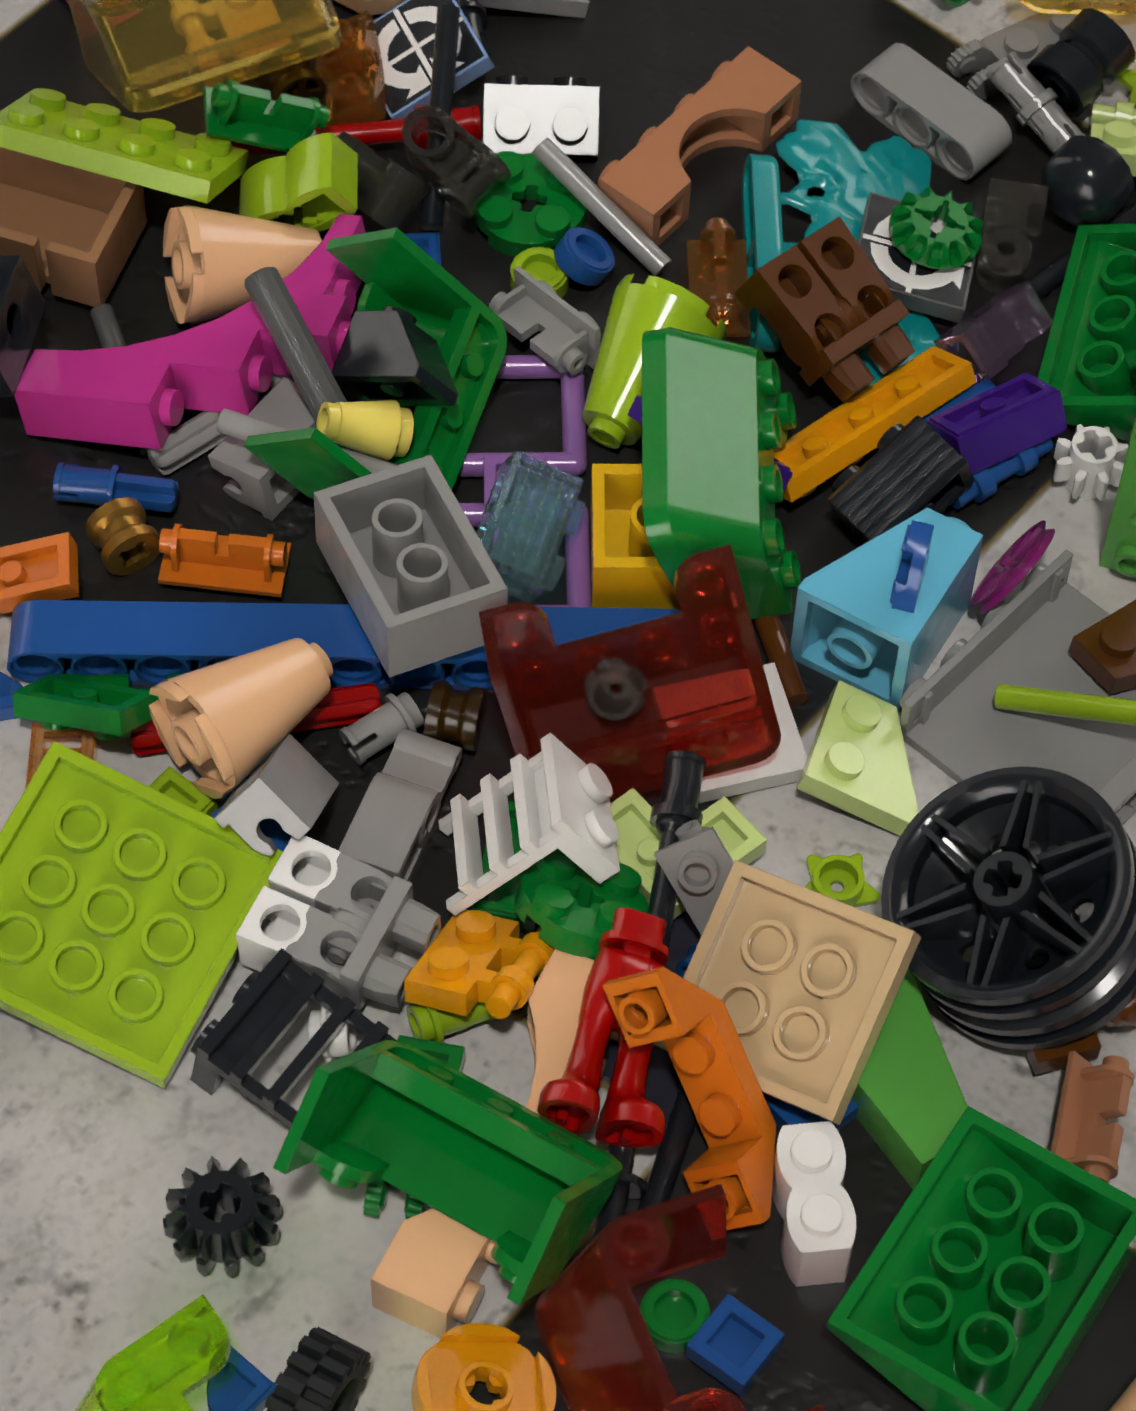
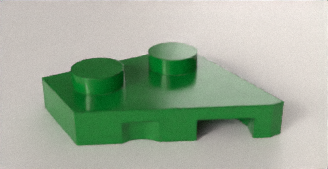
(85, 702)

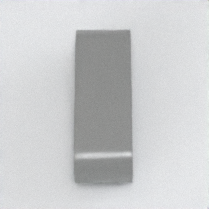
(931, 111)

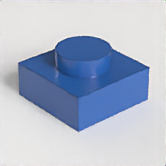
(734, 1344)

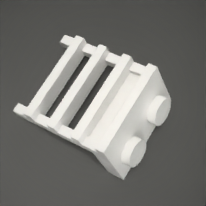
(557, 807)

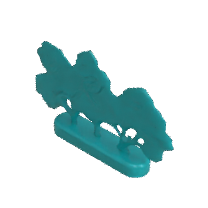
(827, 160)

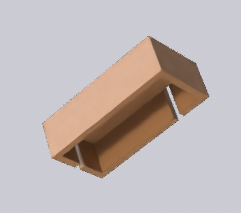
(68, 224)

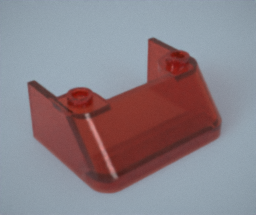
(593, 1321)

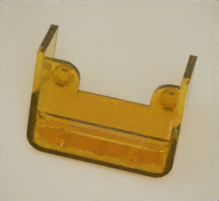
(172, 49)

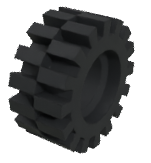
(321, 1375)

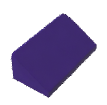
(1002, 421)

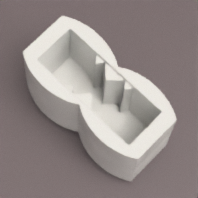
(813, 1203)

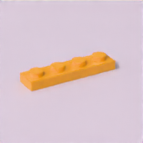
(858, 424)

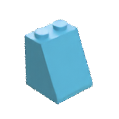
(847, 618)

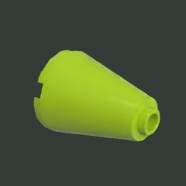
(619, 359)

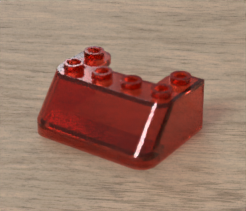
(699, 668)

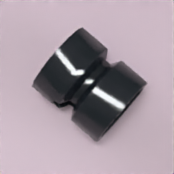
(1084, 59)

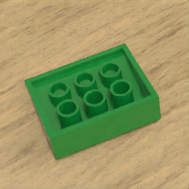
(1094, 331)
(988, 1273)

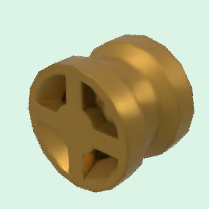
(123, 536)

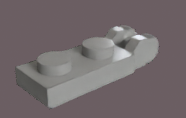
(1024, 37)

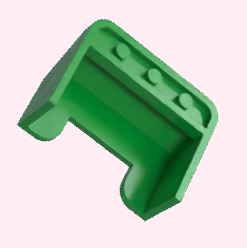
(709, 460)

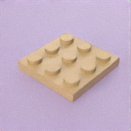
(801, 984)

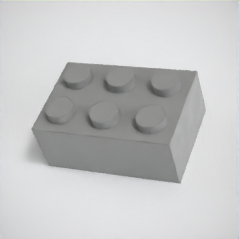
(408, 563)

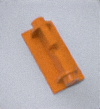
(223, 562)

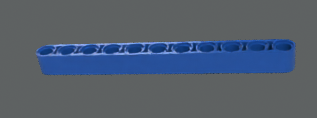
(181, 637)

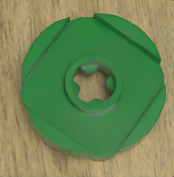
(515, 230)
(553, 896)

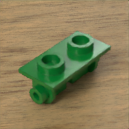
(252, 118)

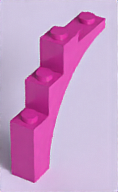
(142, 388)

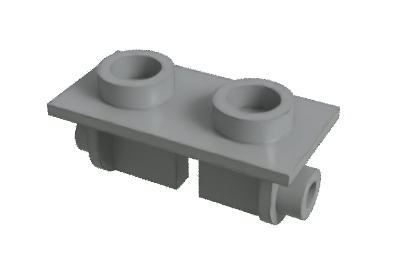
(566, 337)
(696, 869)

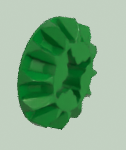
(949, 249)

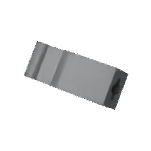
(402, 805)

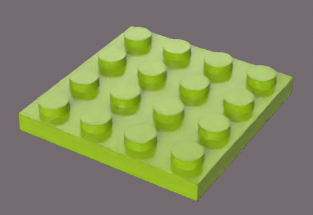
(118, 912)

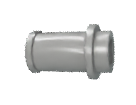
(381, 726)

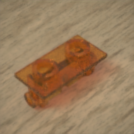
(716, 272)

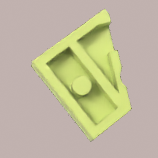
(861, 760)

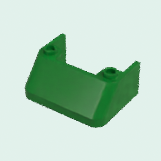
(468, 337)
(457, 1149)

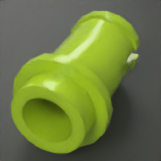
(435, 1024)

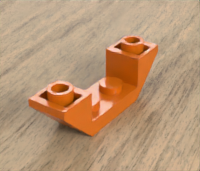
(716, 1082)

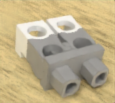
(337, 922)

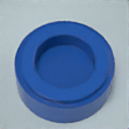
(584, 256)

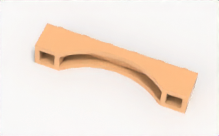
(437, 1262)

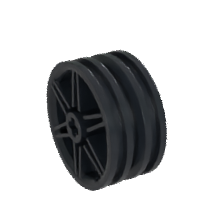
(1018, 906)

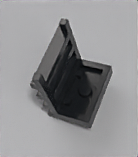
(257, 1021)

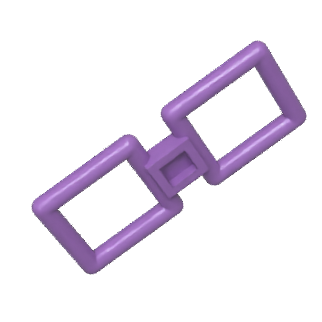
(571, 459)

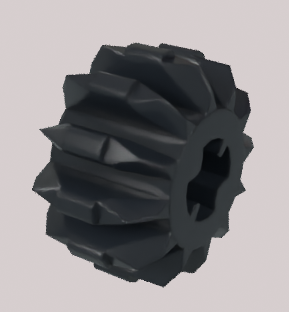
(239, 1231)

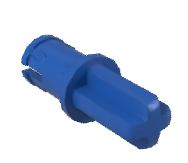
(100, 485)

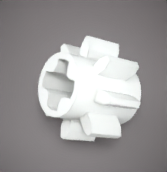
(1089, 462)

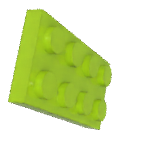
(119, 146)

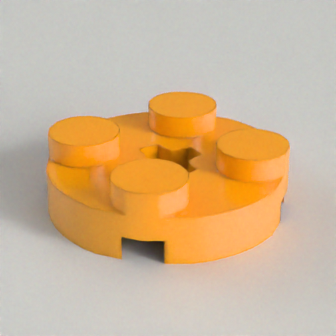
(485, 1355)

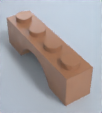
(740, 106)

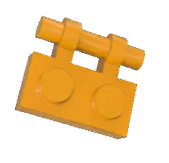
(478, 961)

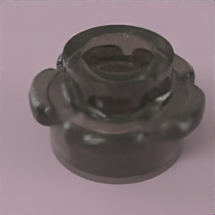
(614, 704)

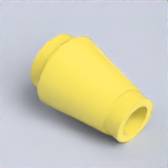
(369, 427)

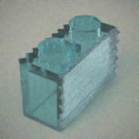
(527, 521)

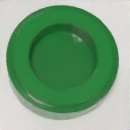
(674, 1313)

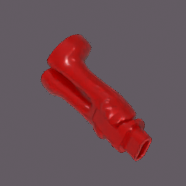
(574, 1100)

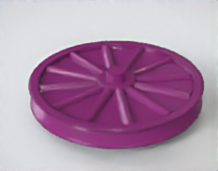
(1012, 567)

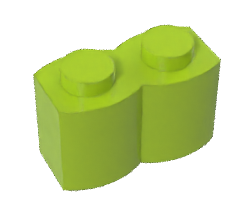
(305, 186)

